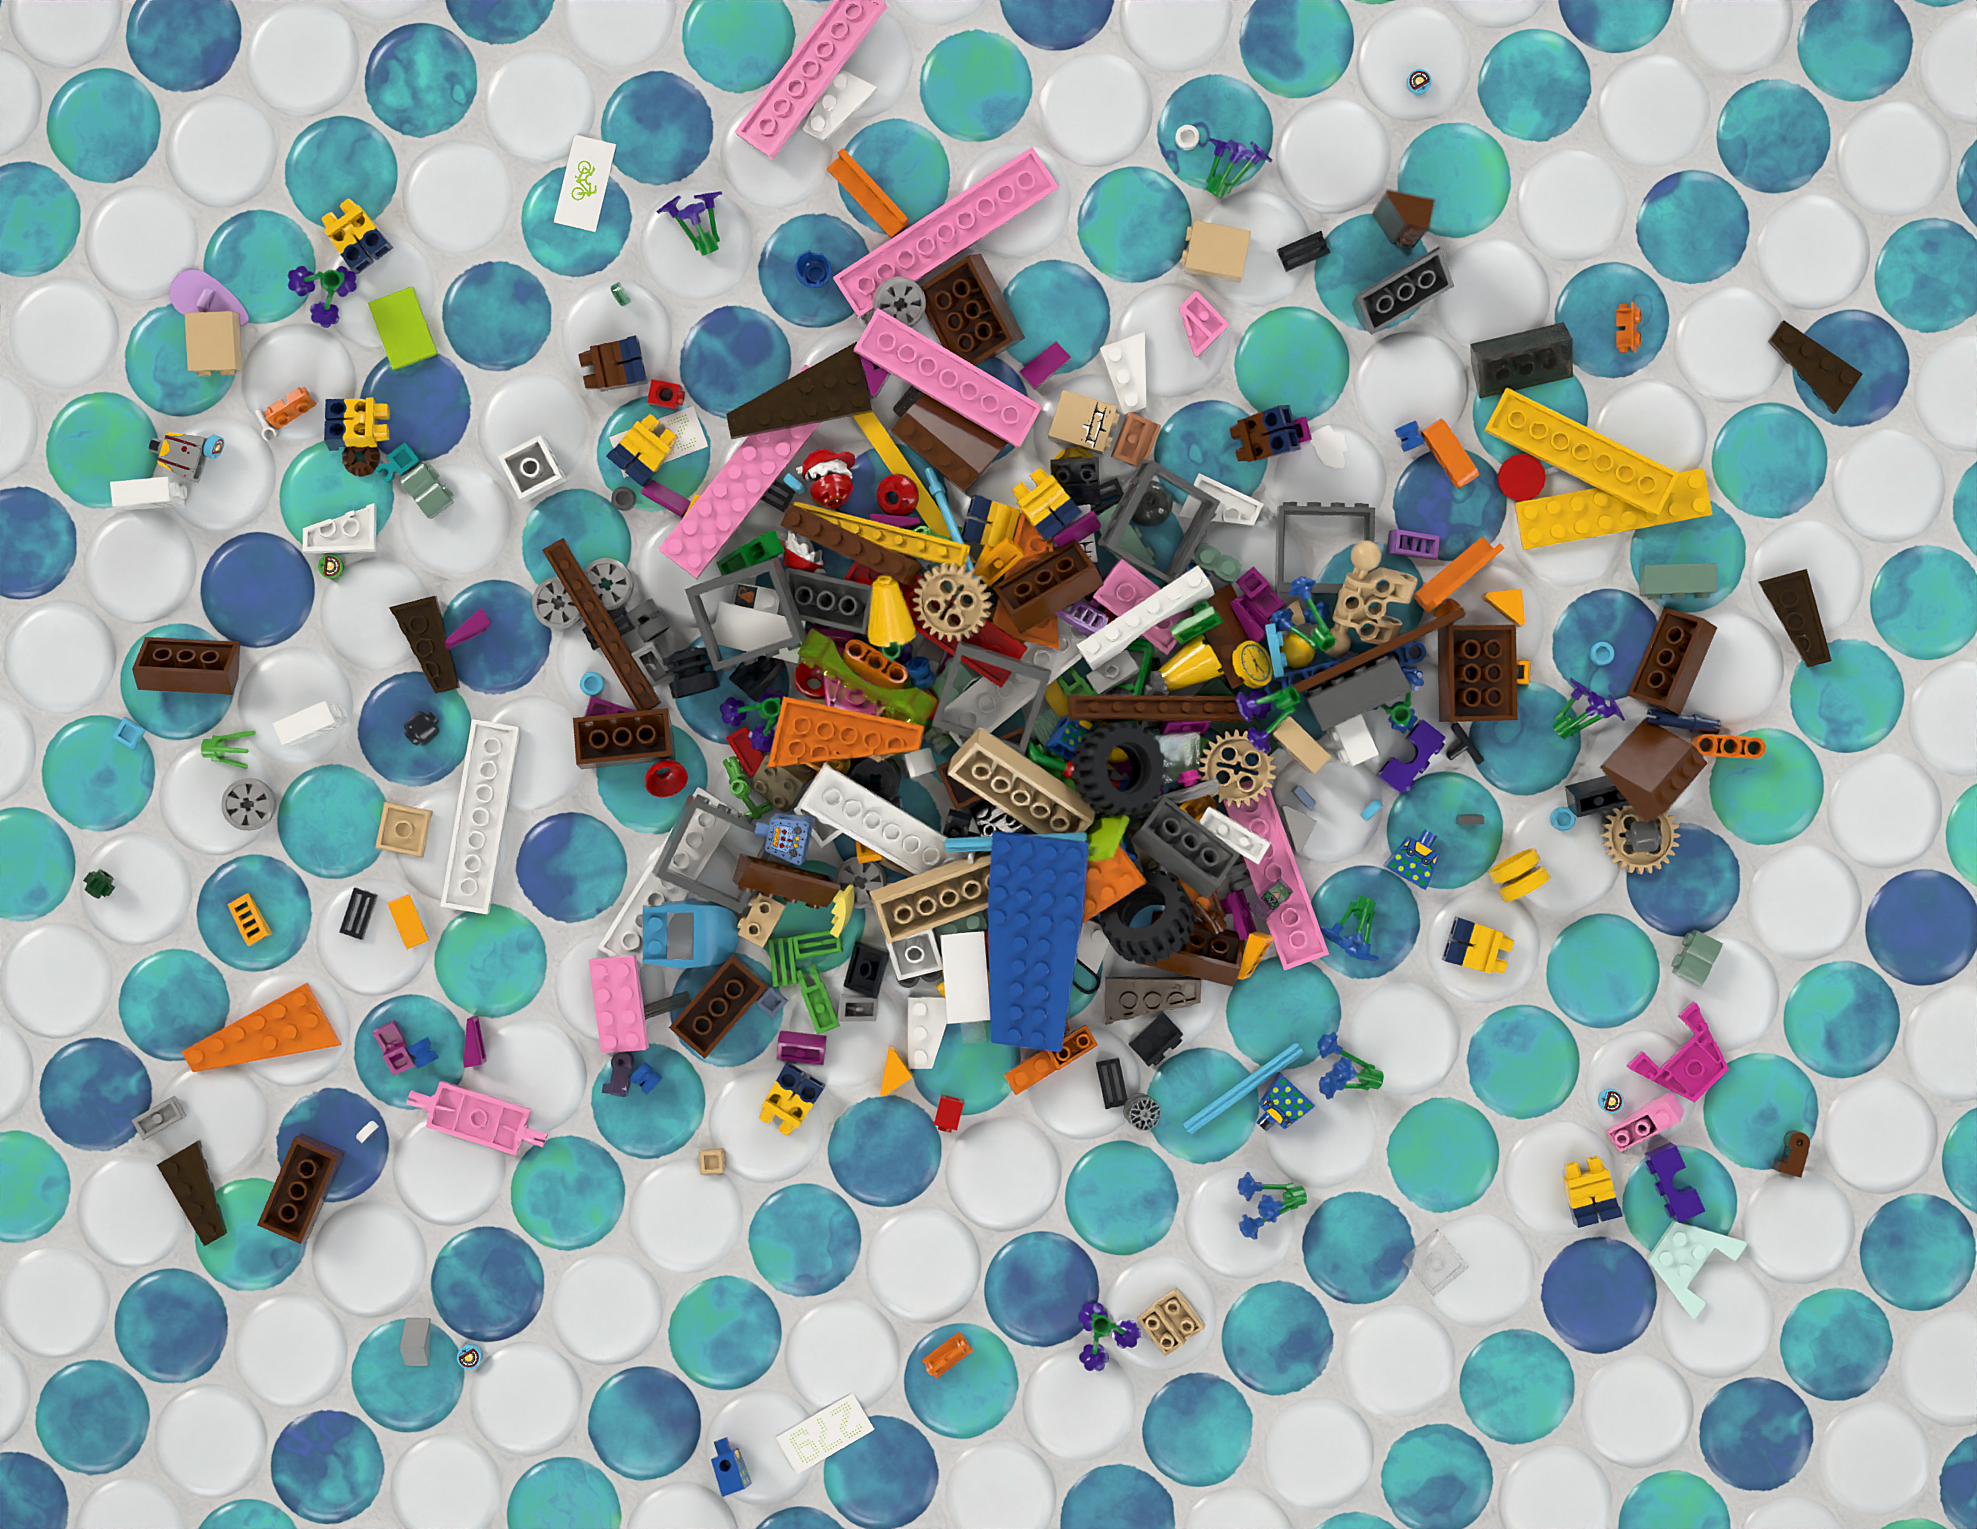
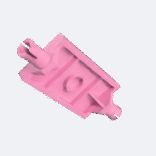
(478, 1117)

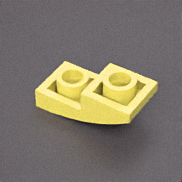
(842, 910)

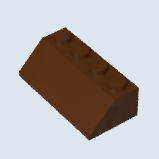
(1403, 217)
(1048, 586)
(1227, 635)
(1672, 660)
(187, 665)
(623, 739)
(785, 881)
(1205, 955)

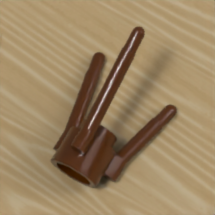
(1212, 920)

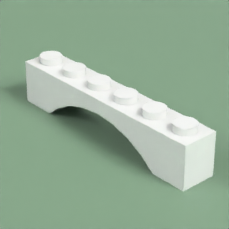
(1174, 598)

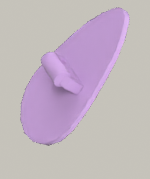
(198, 292)

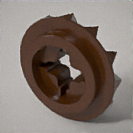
(360, 468)

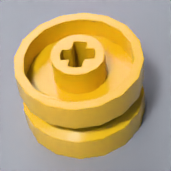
(1519, 874)

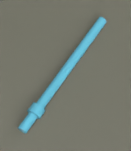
(937, 491)

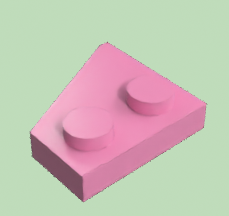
(1201, 322)

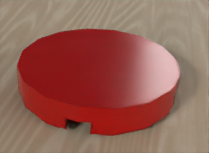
(1521, 477)

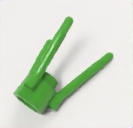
(214, 748)

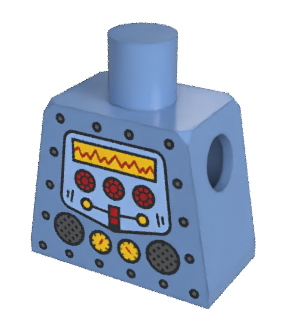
(787, 836)

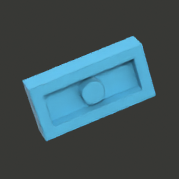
(1274, 641)

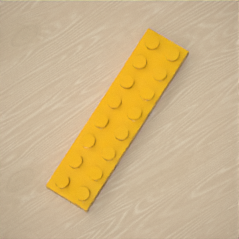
(1581, 452)
(1598, 513)

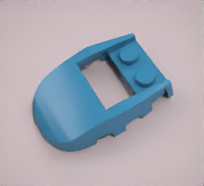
(713, 933)

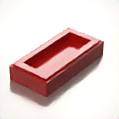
(748, 757)

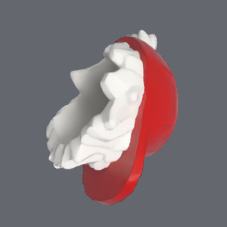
(824, 463)
(801, 555)

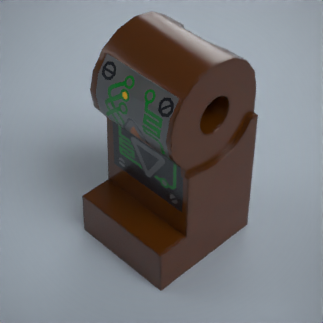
(1794, 1154)

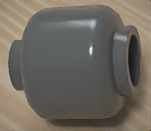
(1644, 836)

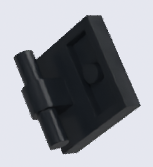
(1078, 478)
(991, 819)

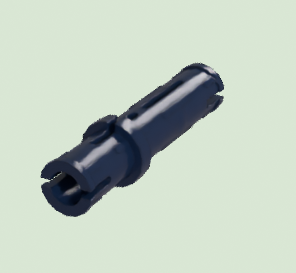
(1691, 723)

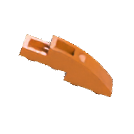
(1046, 1062)

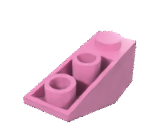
(1647, 1122)

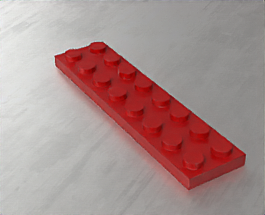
(989, 636)

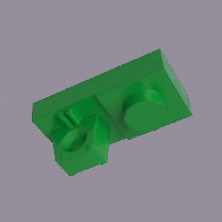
(1204, 619)

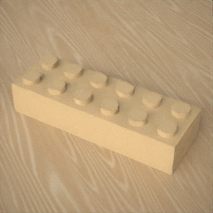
(1019, 786)
(933, 897)

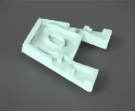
(1682, 1254)

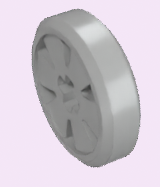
(910, 292)
(615, 572)
(545, 609)
(255, 791)
(871, 871)

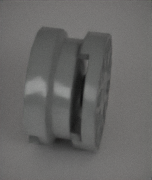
(1141, 1111)

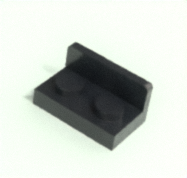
(757, 676)
(1156, 1039)

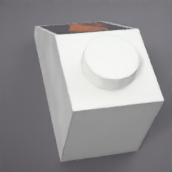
(756, 598)

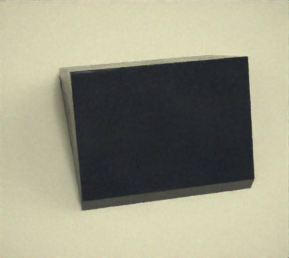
(866, 969)

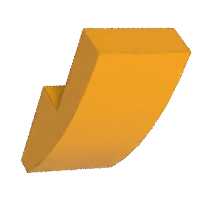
(408, 921)

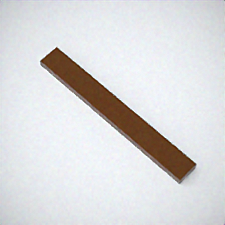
(601, 625)
(1379, 650)
(1153, 708)

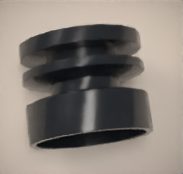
(690, 672)
(889, 779)

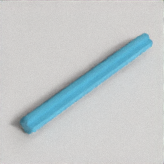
(974, 844)
(1243, 1088)

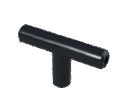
(1465, 745)

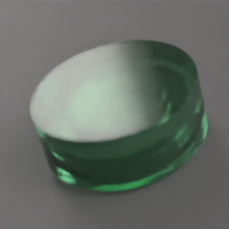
(620, 294)

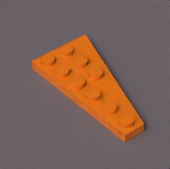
(1034, 549)
(827, 733)
(278, 1029)

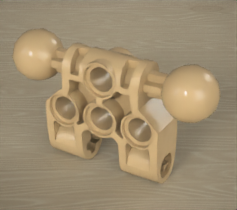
(1397, 588)

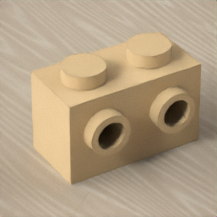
(761, 919)

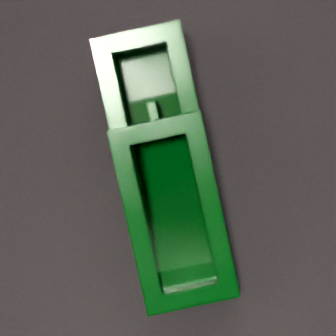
(757, 551)

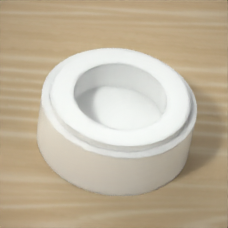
(1187, 137)
(367, 1131)

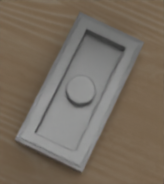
(1113, 673)
(159, 1118)

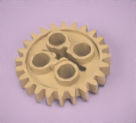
(934, 589)
(1232, 791)
(1638, 859)

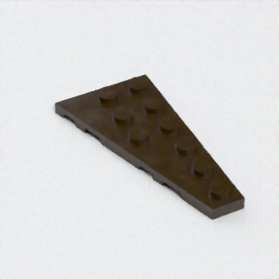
(816, 395)

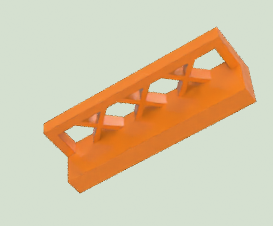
(868, 194)
(1456, 574)

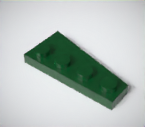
(1217, 687)

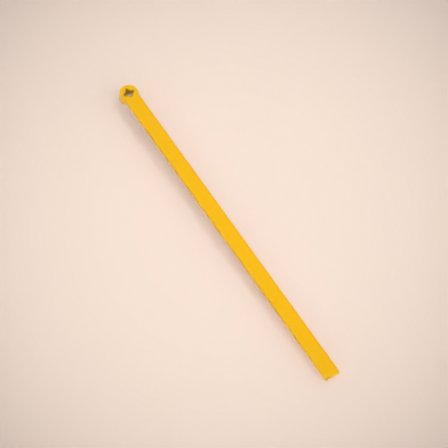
(934, 519)

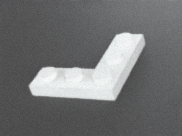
(1235, 835)

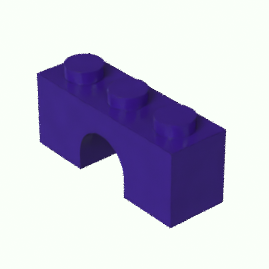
(1426, 742)
(1664, 1164)

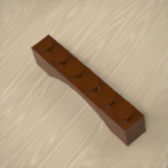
(851, 545)

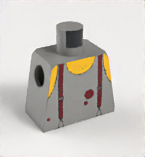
(181, 454)

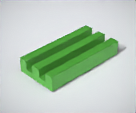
(798, 955)
(784, 981)

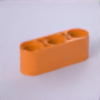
(1450, 453)
(868, 656)
(1739, 746)

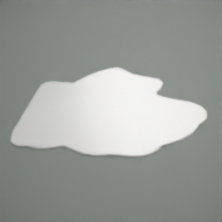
(1329, 446)

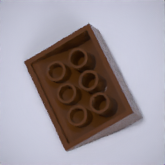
(970, 311)
(948, 441)
(1477, 673)
(1653, 768)

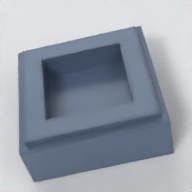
(1303, 796)
(771, 1001)

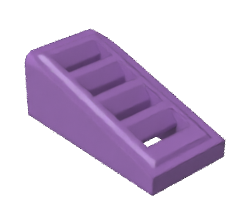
(1394, 549)
(1085, 610)

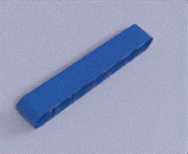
(1401, 656)

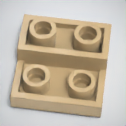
(1171, 1321)

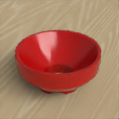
(832, 490)
(906, 491)
(802, 675)
(668, 783)

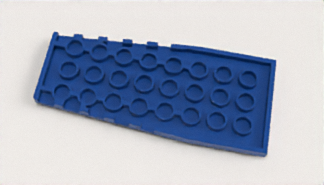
(1034, 936)

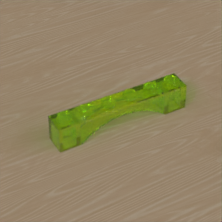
(911, 702)

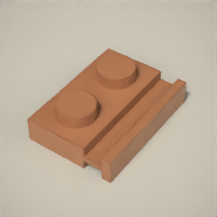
(1135, 439)

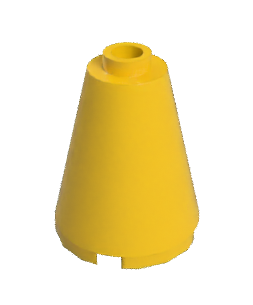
(889, 614)
(1191, 665)

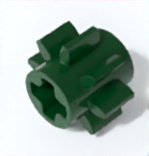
(99, 884)

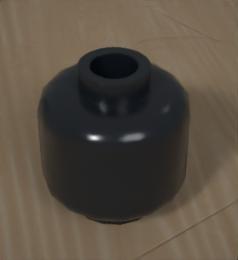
(421, 728)

